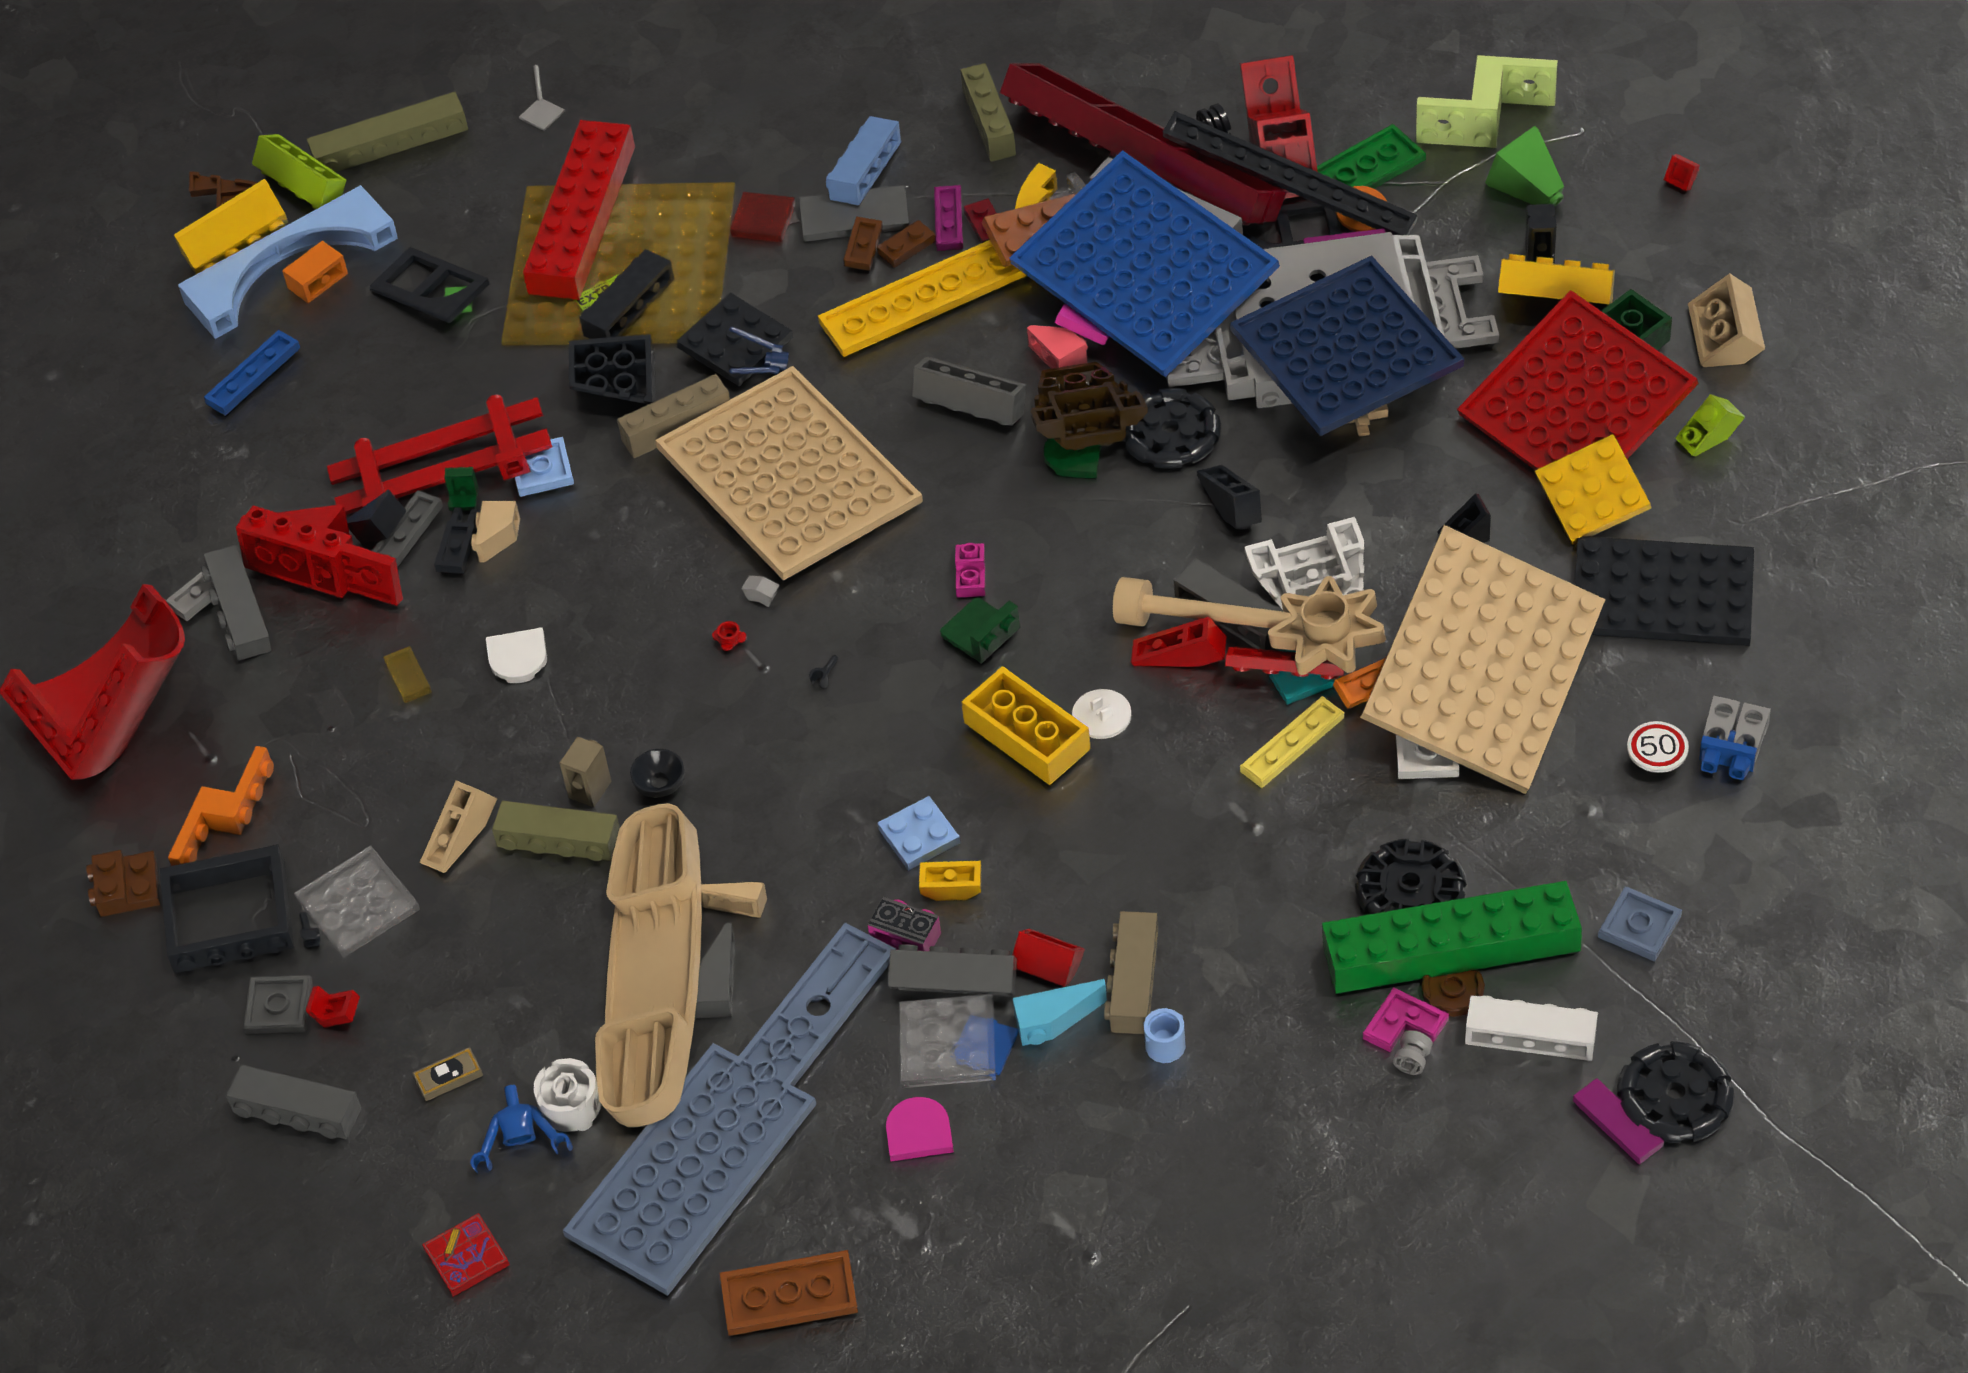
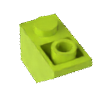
(1710, 425)

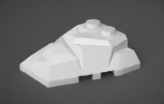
(1304, 565)

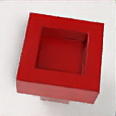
(1681, 172)

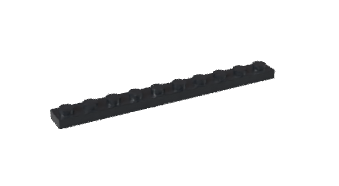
(1288, 175)

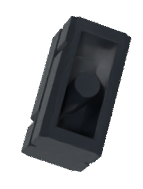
(1540, 232)

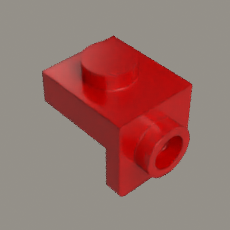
(332, 1008)

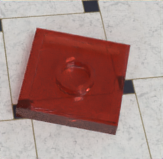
(762, 216)

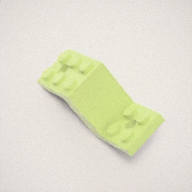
(1477, 120)

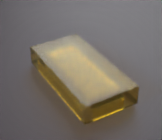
(407, 674)

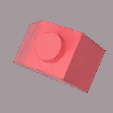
(1057, 346)

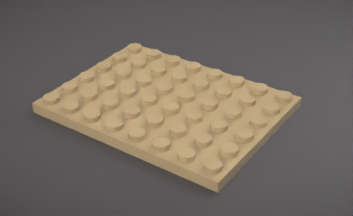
(788, 472)
(1483, 659)

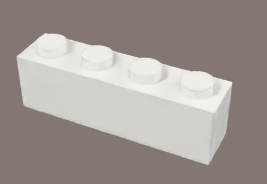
(1531, 1027)

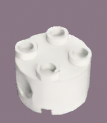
(567, 1095)

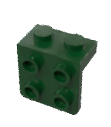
(981, 628)

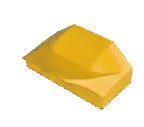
(950, 880)

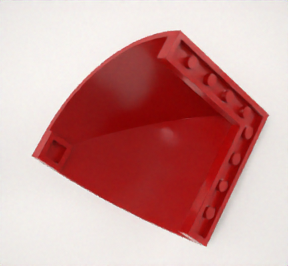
(98, 705)

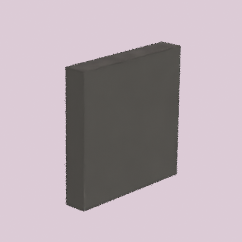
(277, 1004)

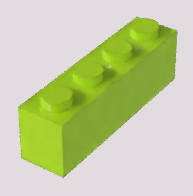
(297, 170)

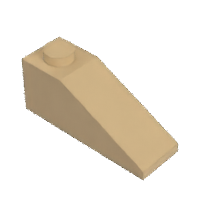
(458, 825)

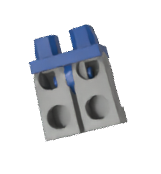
(1731, 747)

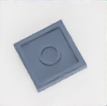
(1639, 923)

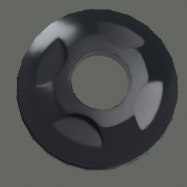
(657, 764)

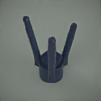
(774, 362)

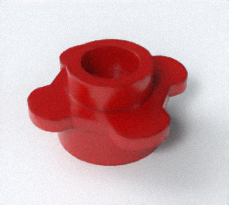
(728, 629)

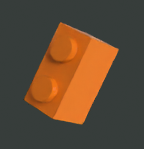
(315, 271)

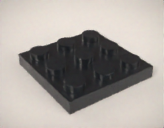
(721, 349)

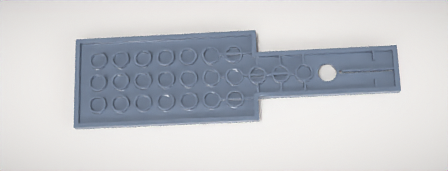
(727, 1129)

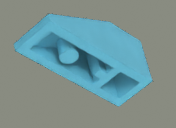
(1051, 1012)

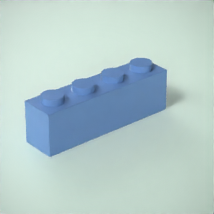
(863, 160)

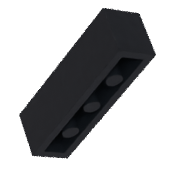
(627, 296)

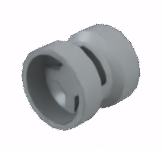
(1412, 1054)

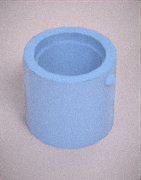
(1164, 1035)

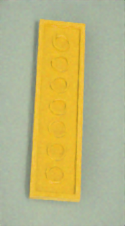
(917, 298)

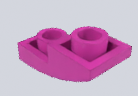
(970, 570)

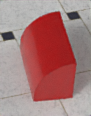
(1047, 956)

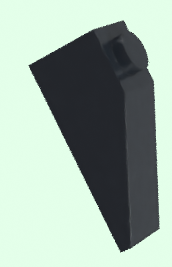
(1232, 496)

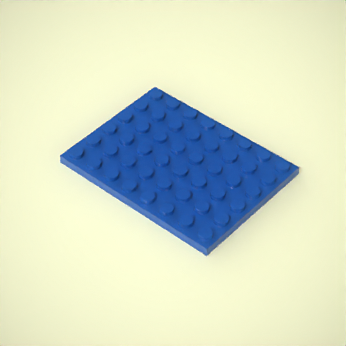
(1144, 263)

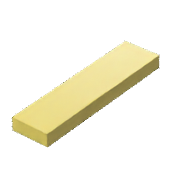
(1292, 742)

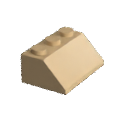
(1726, 324)

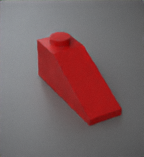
(1181, 646)

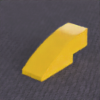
(1038, 186)

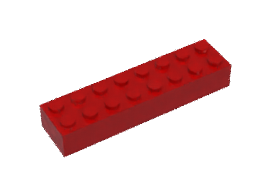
(579, 210)

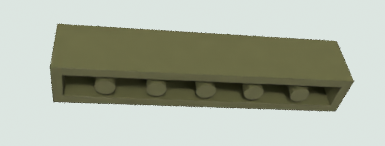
(389, 133)

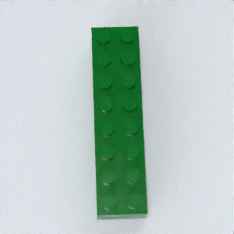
(1451, 937)

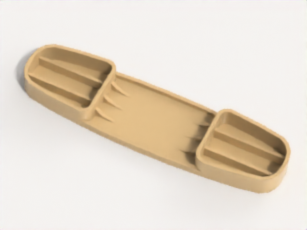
(650, 966)

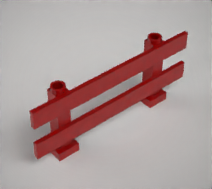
(507, 454)

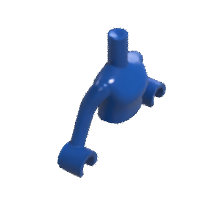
(517, 1128)

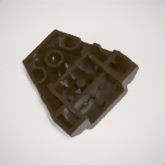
(1085, 406)

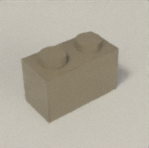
(585, 771)

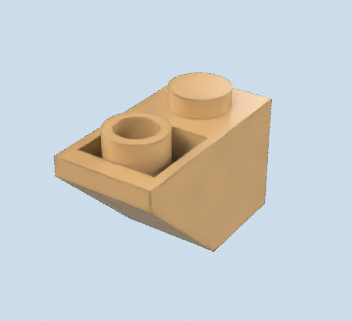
(496, 528)

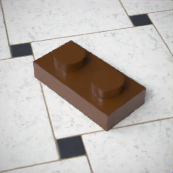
(863, 243)
(906, 243)

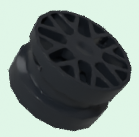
(1214, 117)

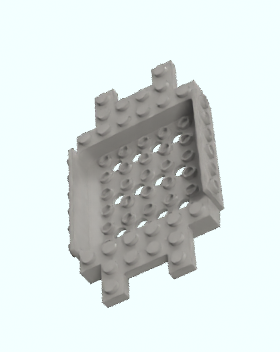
(1428, 284)

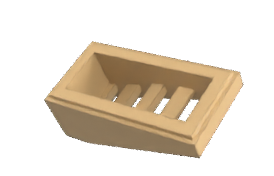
(736, 898)

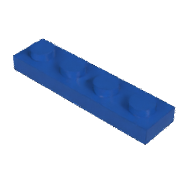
(251, 372)

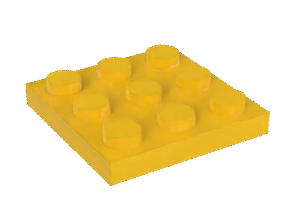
(1593, 489)

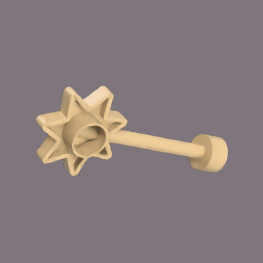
(1314, 625)

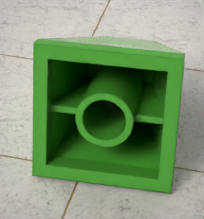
(1527, 171)

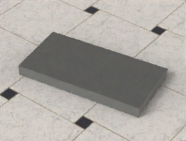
(835, 219)

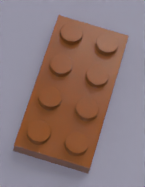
(1015, 227)
(788, 1292)

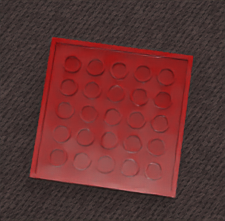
(1574, 385)

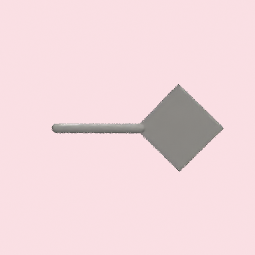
(541, 112)

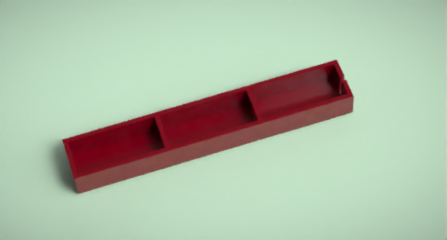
(1120, 129)

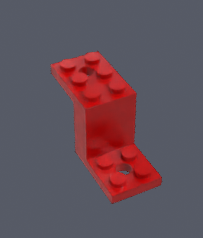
(1276, 117)

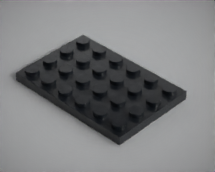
(1669, 589)

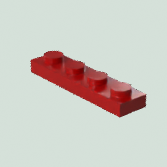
(1275, 661)

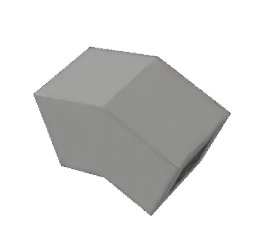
(760, 589)

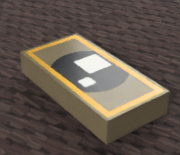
(447, 1074)

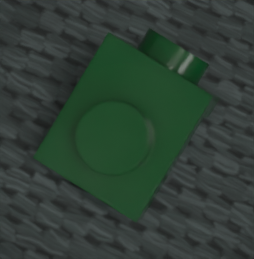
(462, 488)

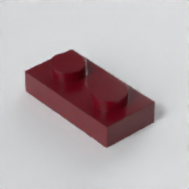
(975, 213)

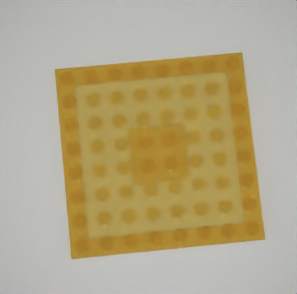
(670, 219)

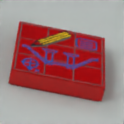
(465, 1254)

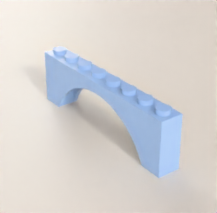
(347, 220)

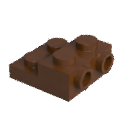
(123, 882)

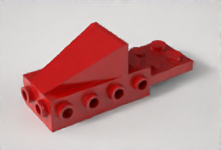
(316, 552)

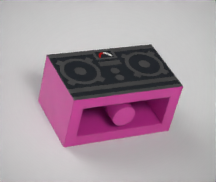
(904, 925)

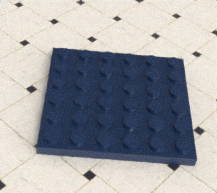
(1346, 345)

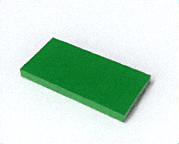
(1374, 159)

